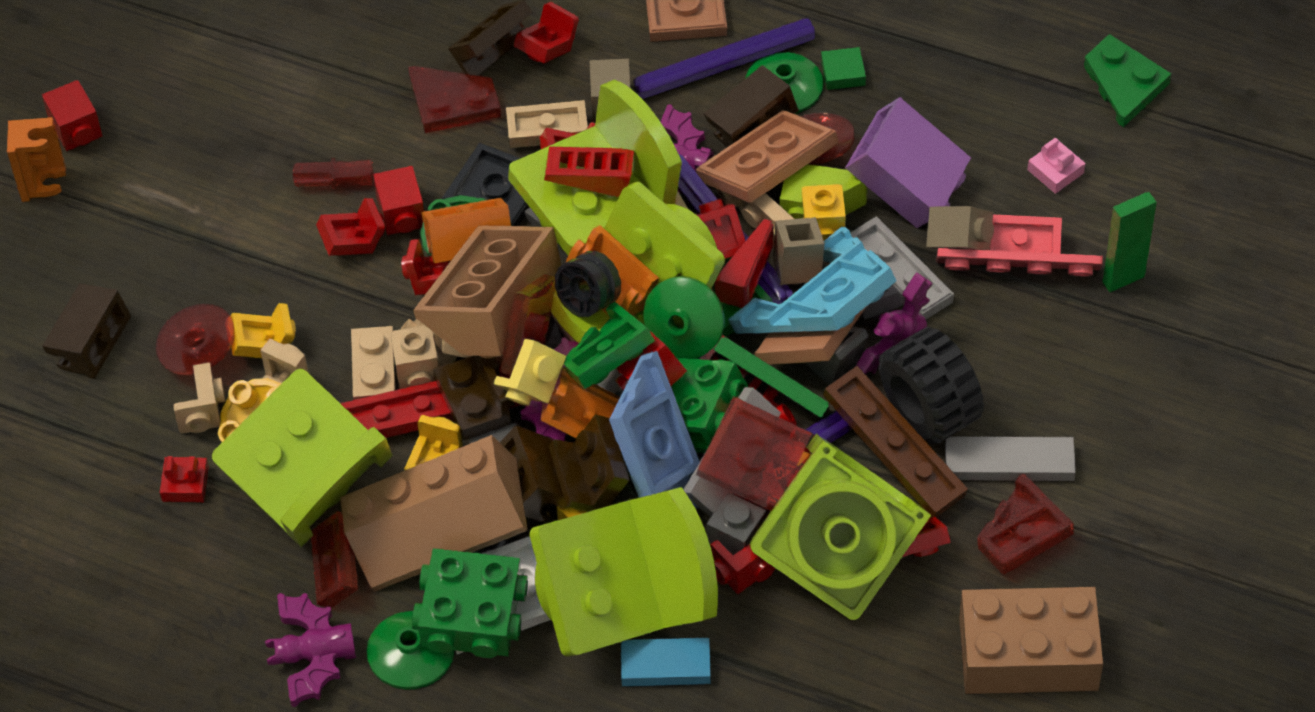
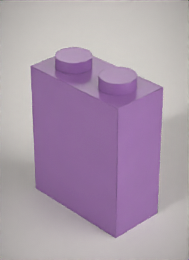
(908, 162)

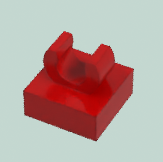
(184, 479)

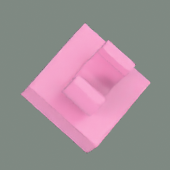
(1056, 166)

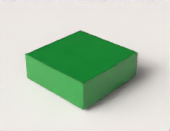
(843, 68)

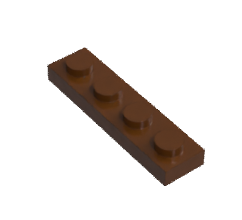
(895, 442)

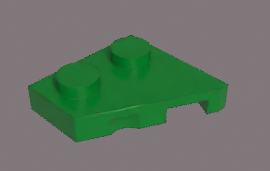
(1125, 77)
(604, 350)

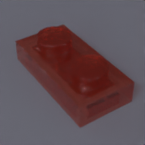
(333, 562)

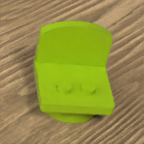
(623, 123)
(663, 238)
(299, 454)
(838, 529)
(624, 571)

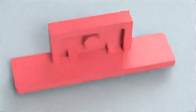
(1022, 243)

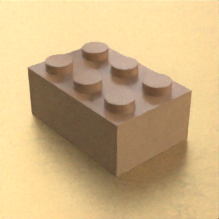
(1030, 640)

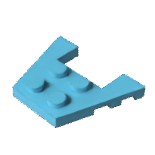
(829, 298)

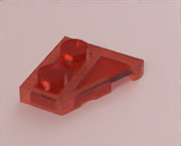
(452, 98)
(1023, 527)

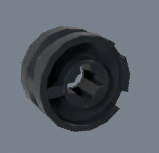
(587, 283)

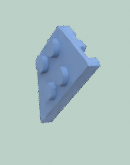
(653, 431)

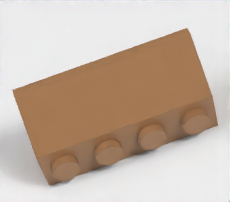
(477, 289)
(444, 503)

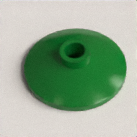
(797, 72)
(698, 309)
(400, 664)

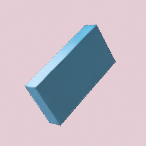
(665, 662)

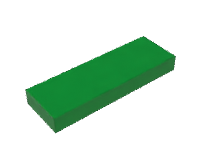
(1129, 241)
(772, 377)

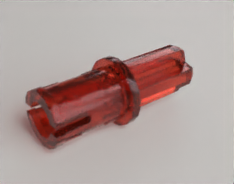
(333, 173)

